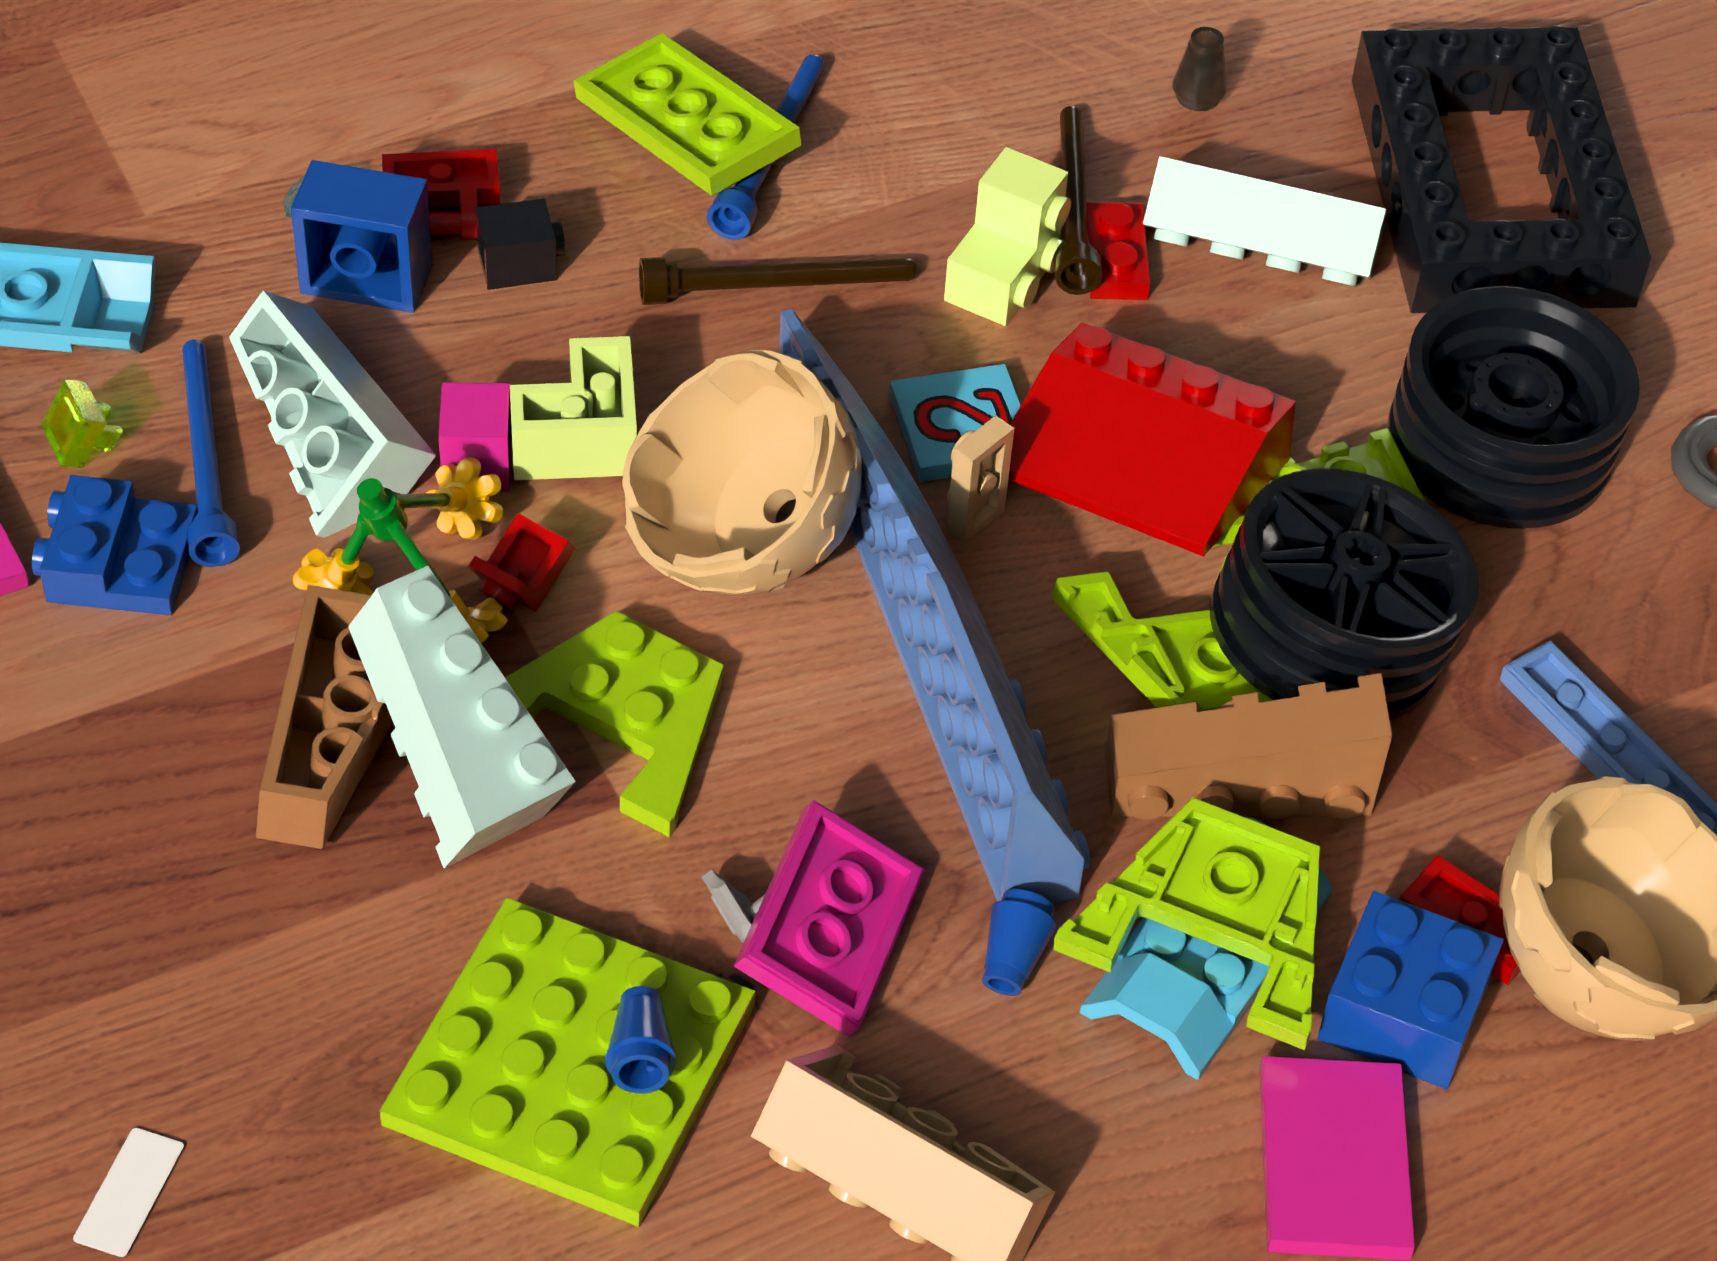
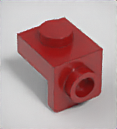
(523, 564)

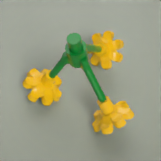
(461, 503)

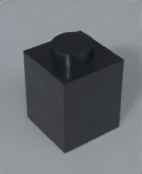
(518, 243)

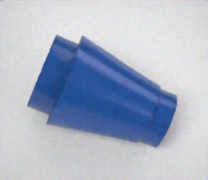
(1016, 939)
(640, 1044)

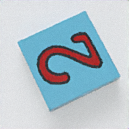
(943, 407)

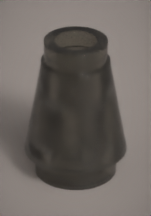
(1202, 72)

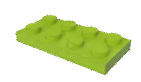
(687, 113)

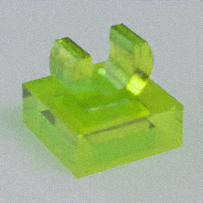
(78, 424)

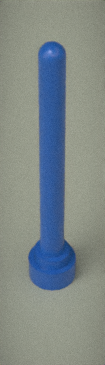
(735, 208)
(212, 534)

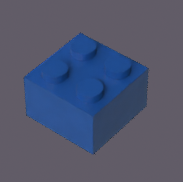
(362, 236)
(1409, 989)

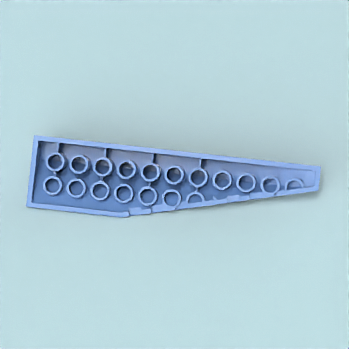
(952, 663)

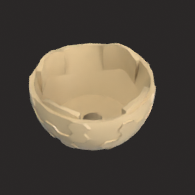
(724, 462)
(1631, 885)

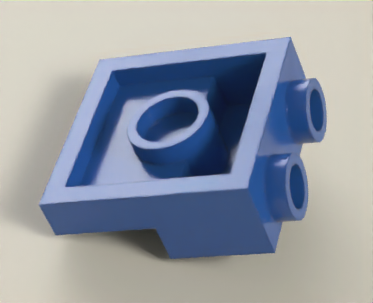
(113, 547)

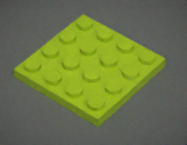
(521, 1070)

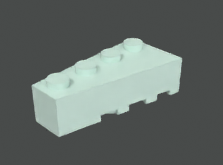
(455, 718)

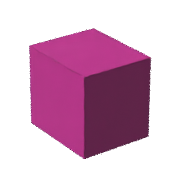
(477, 425)

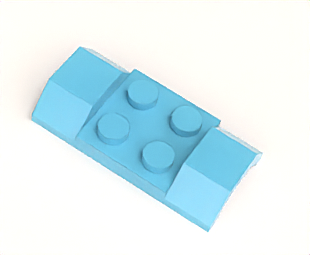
(74, 298)
(1182, 988)

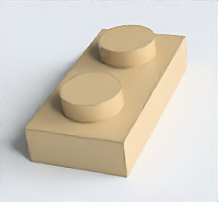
(979, 478)

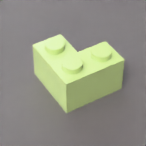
(1012, 237)
(580, 424)

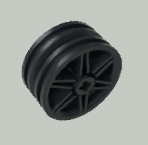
(1533, 424)
(1342, 584)

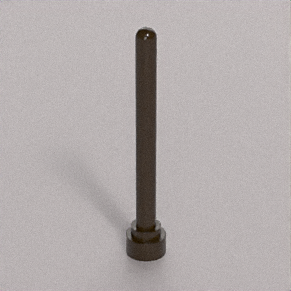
(1077, 263)
(664, 280)

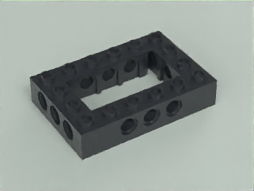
(1414, 77)

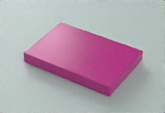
(830, 918)
(1335, 1158)

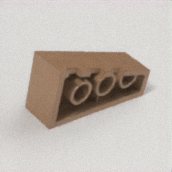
(323, 726)
(1253, 756)

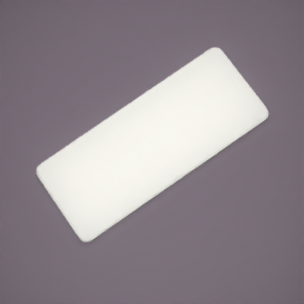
(128, 1192)

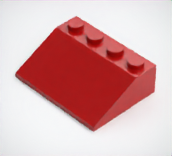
(1148, 438)

